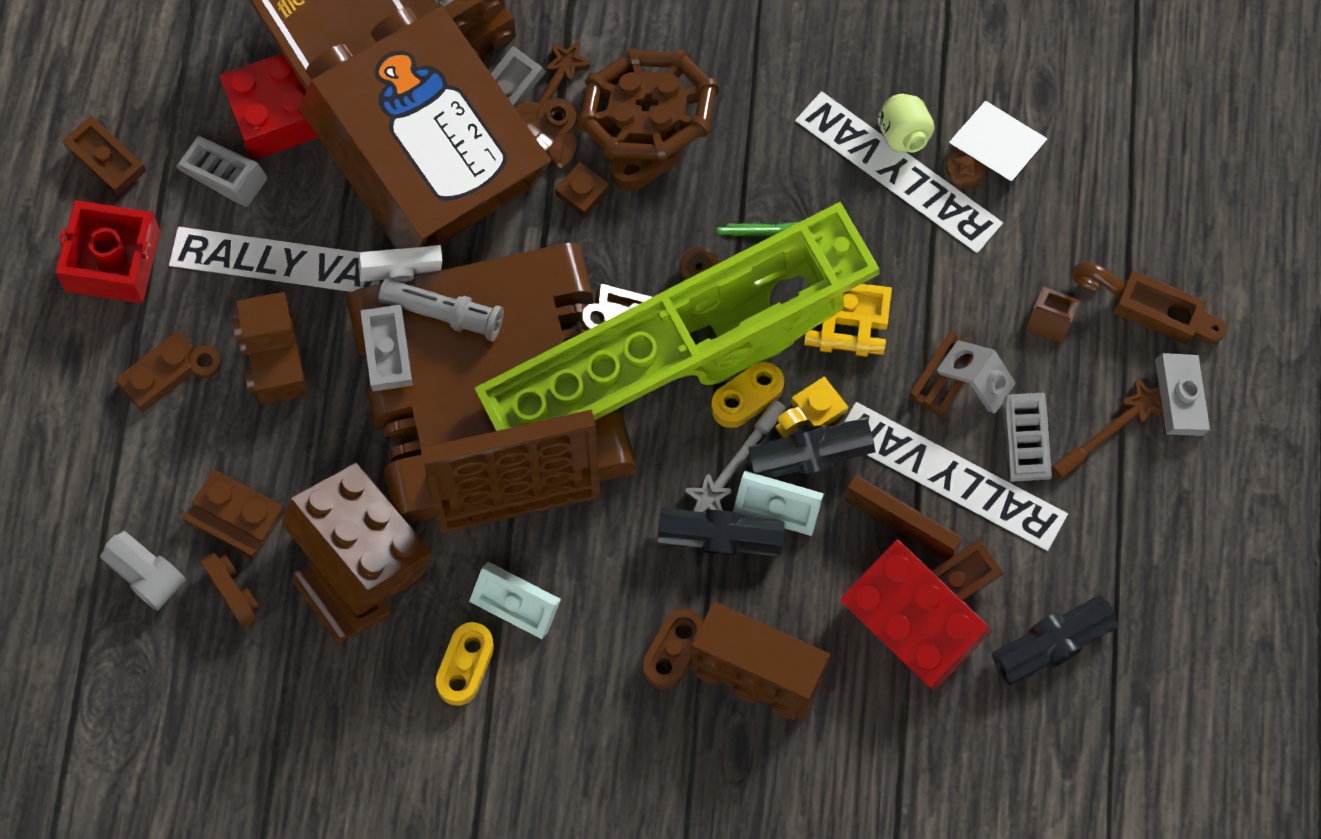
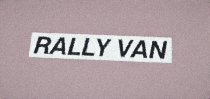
(899, 172)
(267, 259)
(961, 480)

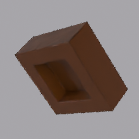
(582, 189)

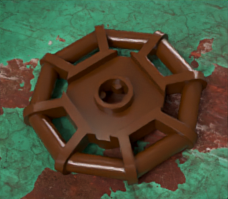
(640, 88)

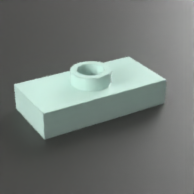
(778, 501)
(514, 600)

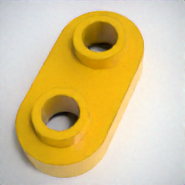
(749, 393)
(463, 664)

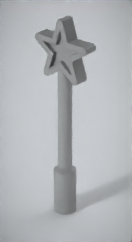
(713, 493)

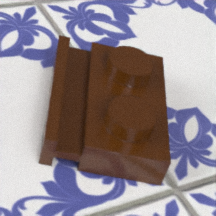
(233, 514)
(332, 609)

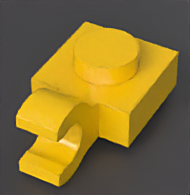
(812, 407)

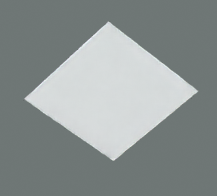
(998, 140)

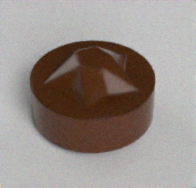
(964, 170)
(696, 261)

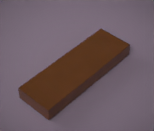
(903, 518)

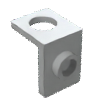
(985, 373)

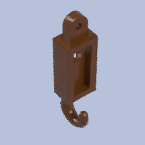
(1148, 301)

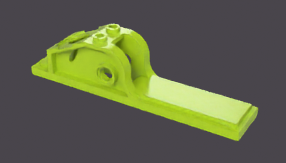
(653, 341)

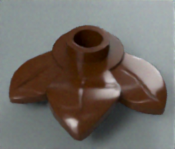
(554, 136)

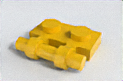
(863, 307)

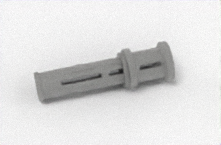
(458, 312)

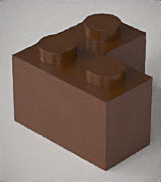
(271, 341)

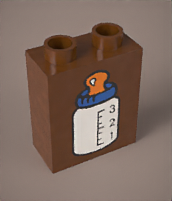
(421, 129)

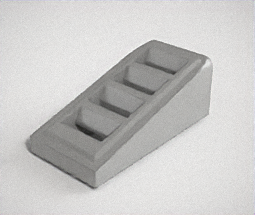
(242, 183)
(1024, 404)

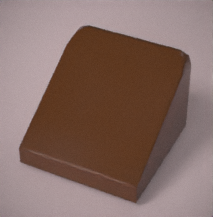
(1052, 315)

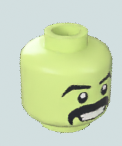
(905, 123)

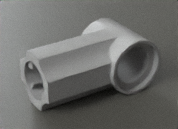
(149, 576)

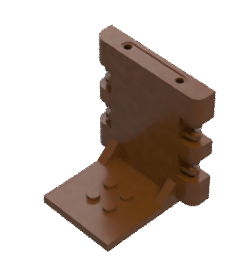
(461, 464)

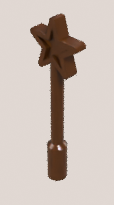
(564, 65)
(1140, 404)

